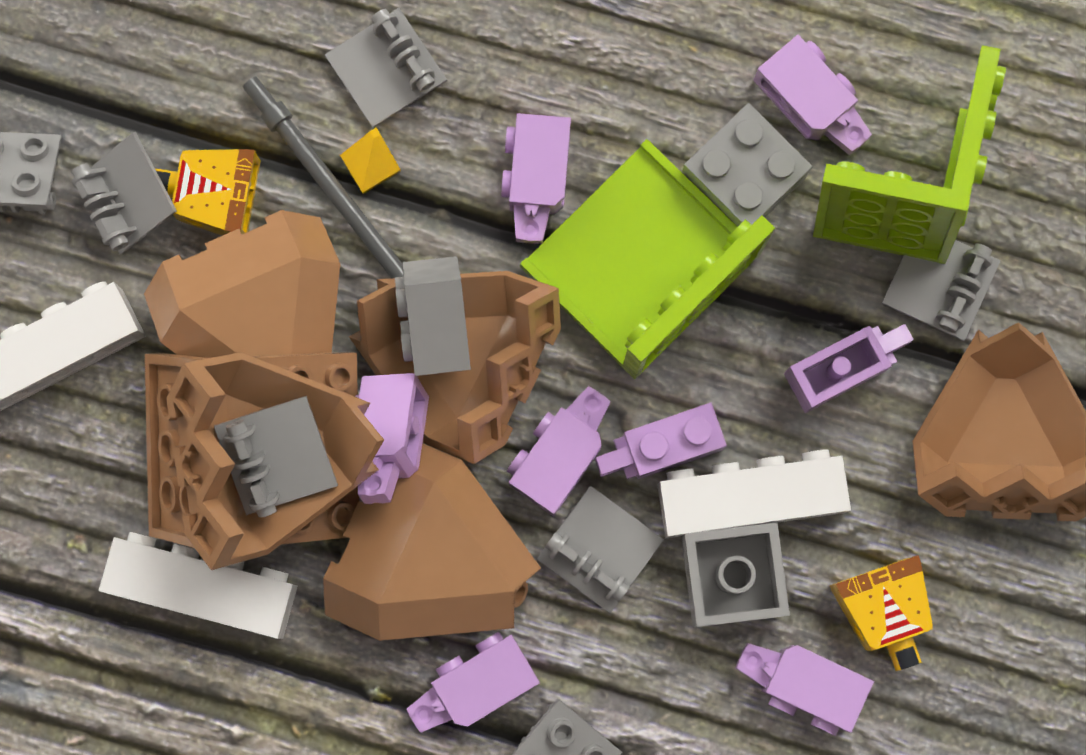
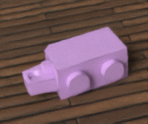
(813, 95)
(537, 172)
(845, 365)
(399, 416)
(665, 444)
(562, 452)
(807, 683)
(475, 687)

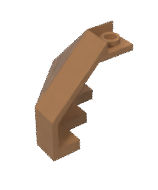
(251, 292)
(506, 332)
(236, 386)
(1005, 434)
(429, 559)

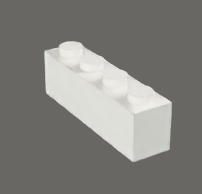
(65, 341)
(753, 495)
(190, 587)

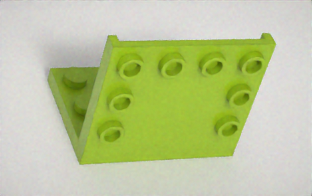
(907, 215)
(644, 258)

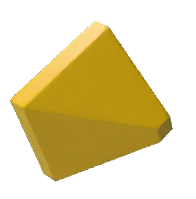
(370, 161)

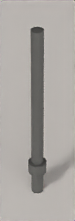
(278, 119)

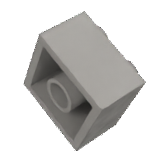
(747, 167)
(436, 320)
(735, 574)

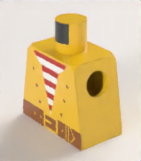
(214, 188)
(888, 609)

